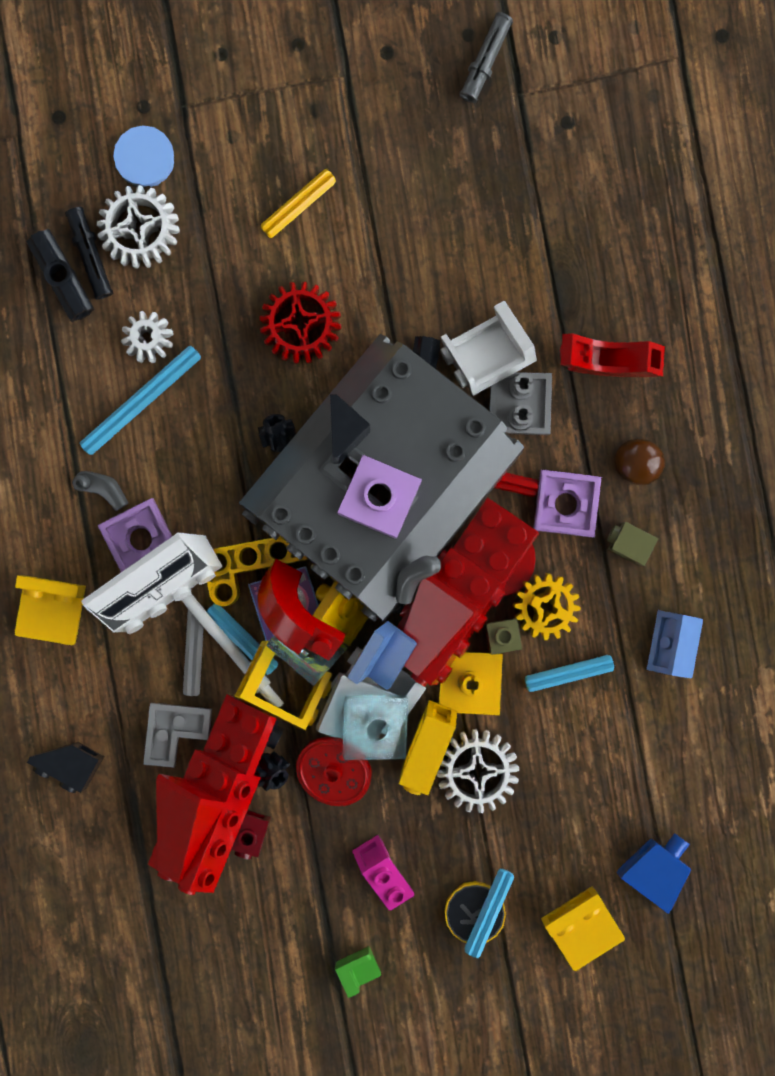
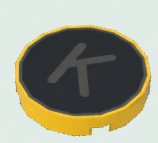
(464, 908)

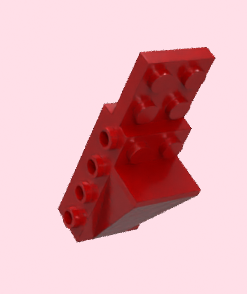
(462, 592)
(207, 806)

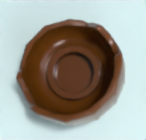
(640, 461)

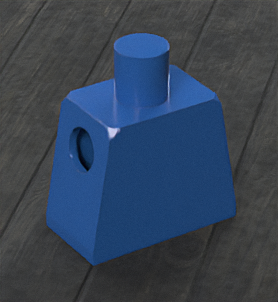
(658, 871)

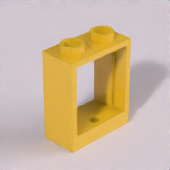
(254, 677)
(428, 748)

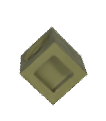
(631, 543)
(503, 636)

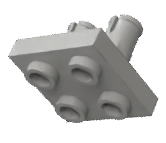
(523, 403)

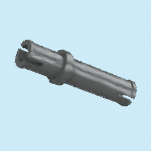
(481, 68)

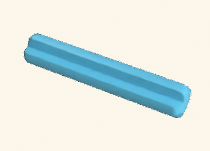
(237, 634)
(569, 673)
(489, 913)

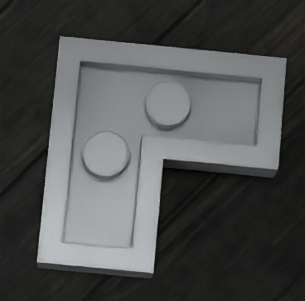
(169, 723)

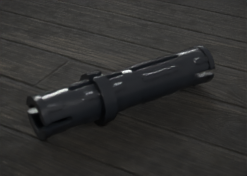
(78, 220)

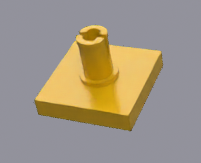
(339, 611)
(473, 684)

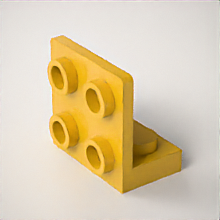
(49, 609)
(583, 928)

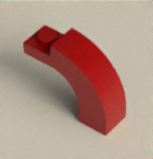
(612, 358)
(287, 616)

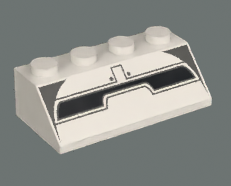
(154, 582)

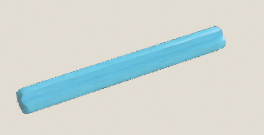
(140, 400)

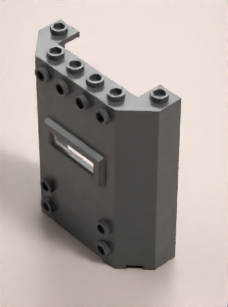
(416, 426)

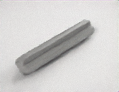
(193, 656)

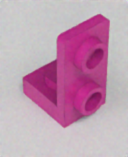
(382, 873)

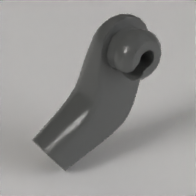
(102, 485)
(413, 574)

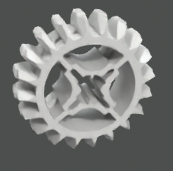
(149, 225)
(492, 770)

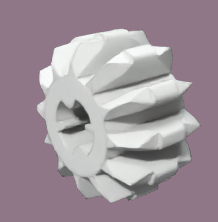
(158, 335)

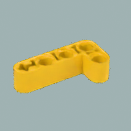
(235, 565)

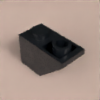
(70, 764)

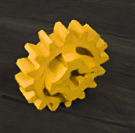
(553, 594)

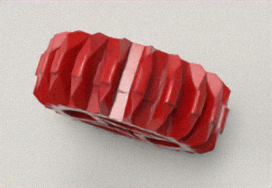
(286, 325)

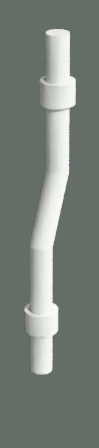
(229, 647)

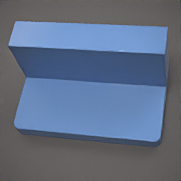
(674, 644)
(383, 656)

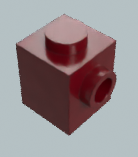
(251, 835)

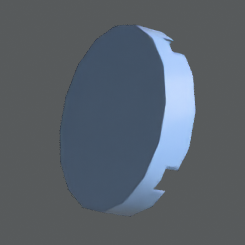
(144, 156)

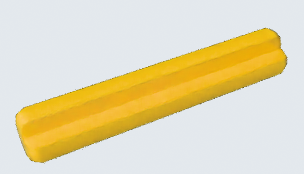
(298, 203)

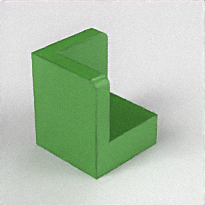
(357, 970)

